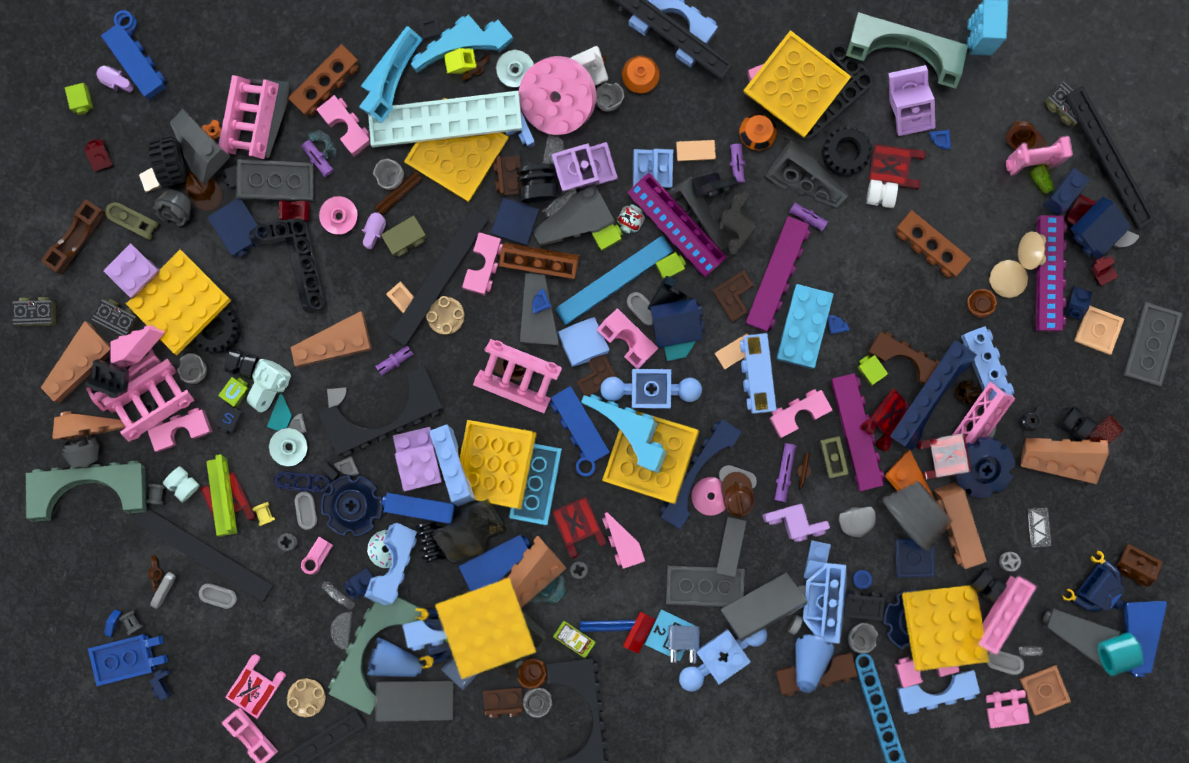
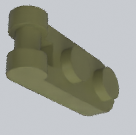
(130, 219)

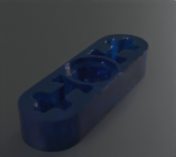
(288, 475)

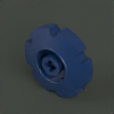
(989, 468)
(336, 505)
(895, 618)

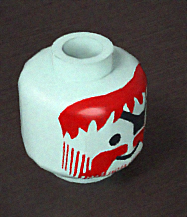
(631, 219)

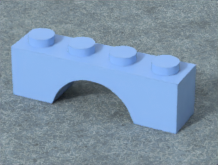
(454, 475)
(399, 542)
(418, 634)
(962, 685)

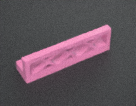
(135, 371)
(992, 414)

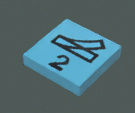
(659, 634)

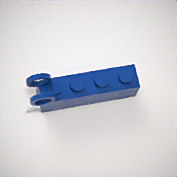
(131, 56)
(580, 426)

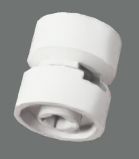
(882, 193)

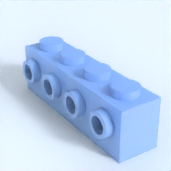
(986, 362)

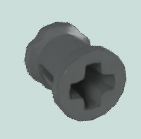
(155, 494)
(291, 546)
(576, 575)
(136, 626)

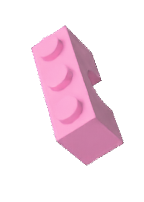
(335, 111)
(480, 281)
(620, 327)
(784, 420)
(163, 434)
(908, 675)
(243, 728)

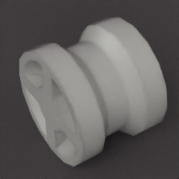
(1013, 561)

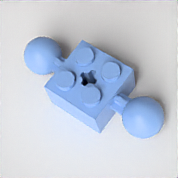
(614, 389)
(693, 678)

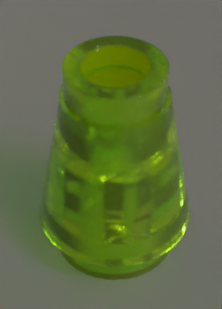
(1042, 177)

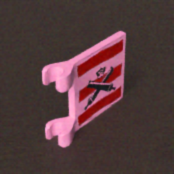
(252, 689)

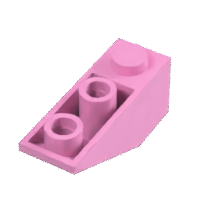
(133, 347)
(627, 547)

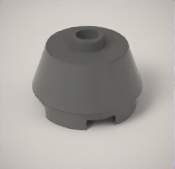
(173, 206)
(81, 451)

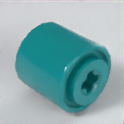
(1120, 654)

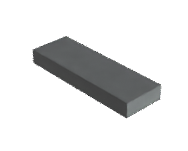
(731, 547)

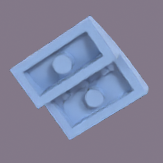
(656, 162)
(583, 342)

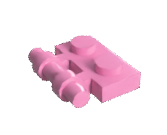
(1007, 715)

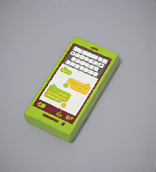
(574, 639)

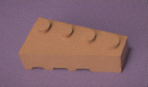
(337, 341)
(76, 362)
(1066, 458)
(962, 528)
(534, 571)

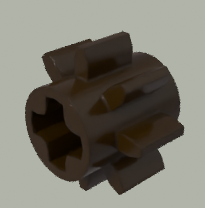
(967, 392)

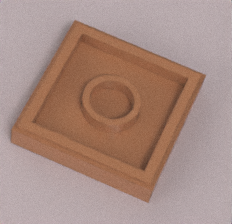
(1045, 690)

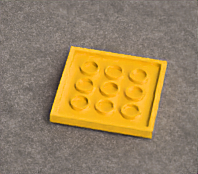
(797, 84)
(457, 162)
(179, 302)
(497, 462)
(665, 485)
(944, 627)
(485, 628)

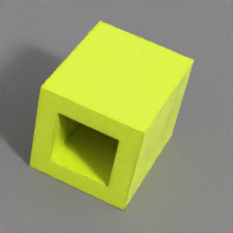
(460, 61)

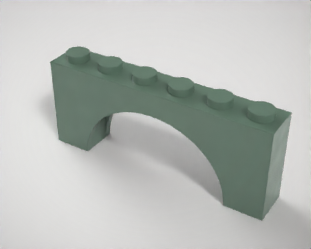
(943, 54)
(46, 487)
(351, 682)

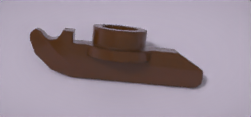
(479, 68)
(804, 470)
(154, 573)

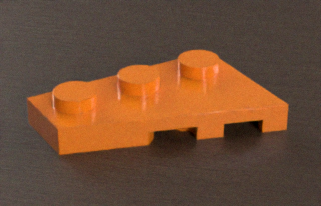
(906, 472)

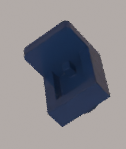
(1078, 303)
(358, 584)
(159, 688)

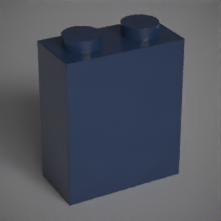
(1066, 192)
(233, 227)
(1100, 228)
(677, 322)

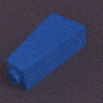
(418, 507)
(494, 564)
(1145, 624)

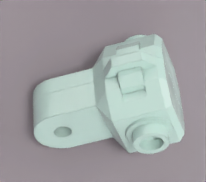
(268, 380)

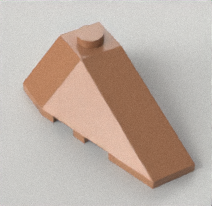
(72, 426)

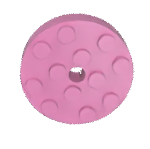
(573, 85)

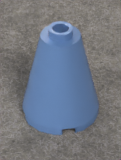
(392, 661)
(811, 661)

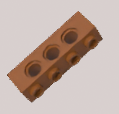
(340, 56)
(943, 245)
(539, 260)

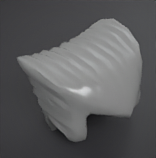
(857, 521)

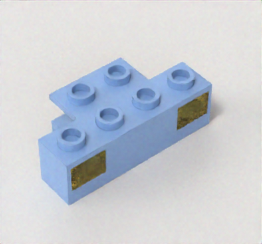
(758, 373)

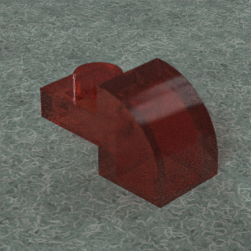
(1107, 430)

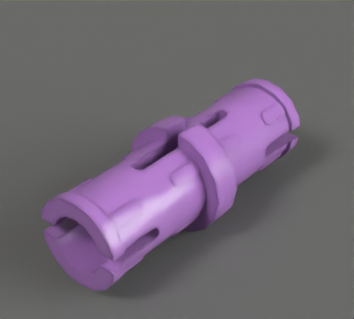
(736, 150)
(317, 158)
(808, 216)
(394, 360)

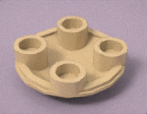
(1032, 250)
(1008, 278)
(445, 315)
(306, 697)

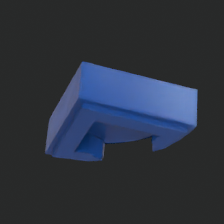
(941, 139)
(540, 302)
(836, 325)
(112, 622)

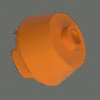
(640, 74)

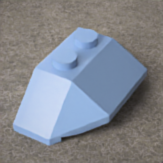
(826, 602)

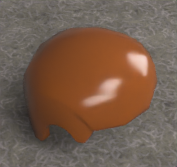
(982, 303)
(532, 673)

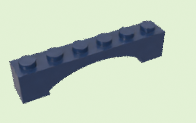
(911, 426)
(724, 436)

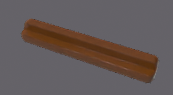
(398, 193)

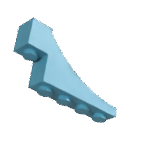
(466, 36)
(385, 76)
(636, 428)

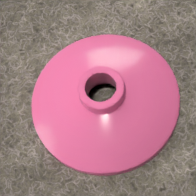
(334, 206)
(700, 493)

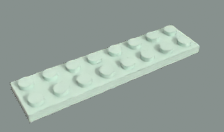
(448, 119)

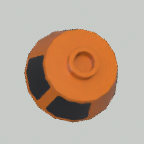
(758, 131)

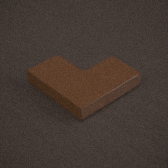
(729, 293)
(600, 370)

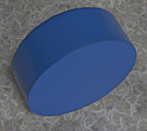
(862, 579)

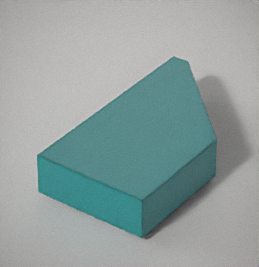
(678, 351)
(281, 415)

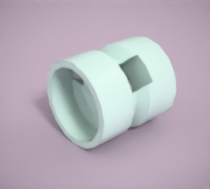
(181, 484)

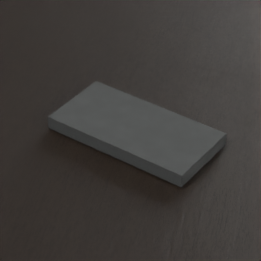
(274, 180)
(1152, 344)
(702, 586)
(764, 606)
(413, 700)

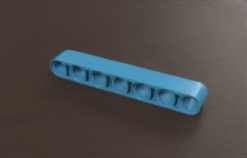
(614, 280)
(880, 707)

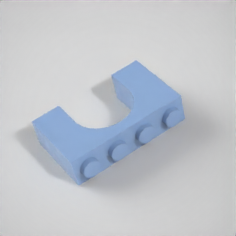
(698, 25)

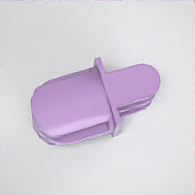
(114, 79)
(373, 229)

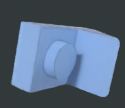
(525, 135)
(816, 558)

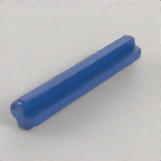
(613, 625)

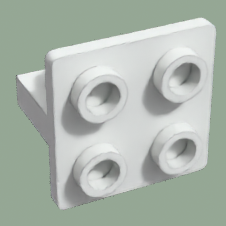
(593, 63)

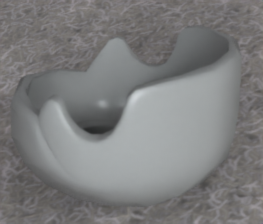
(609, 96)
(388, 174)
(192, 368)
(862, 638)
(537, 702)

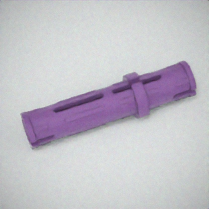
(781, 493)

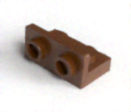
(507, 175)
(1139, 566)
(503, 701)

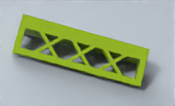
(221, 496)

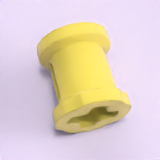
(263, 514)

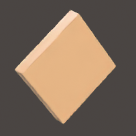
(1099, 330)

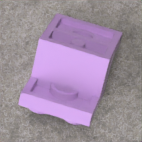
(912, 100)
(584, 166)
(131, 271)
(416, 459)
(796, 522)

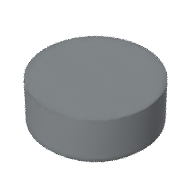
(794, 624)

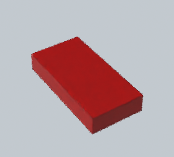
(639, 632)

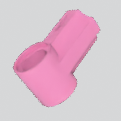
(317, 554)

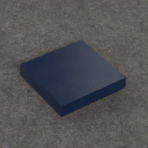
(515, 221)
(913, 560)

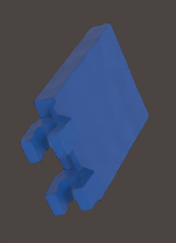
(125, 659)

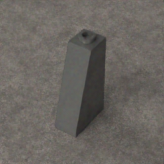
(538, 327)
(1078, 632)

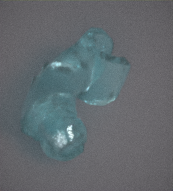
(320, 136)

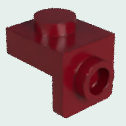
(97, 154)
(1079, 208)
(293, 210)
(1104, 270)

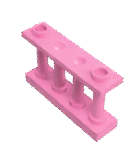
(234, 116)
(1051, 156)
(140, 385)
(510, 390)
(1005, 613)

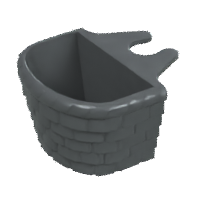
(918, 514)

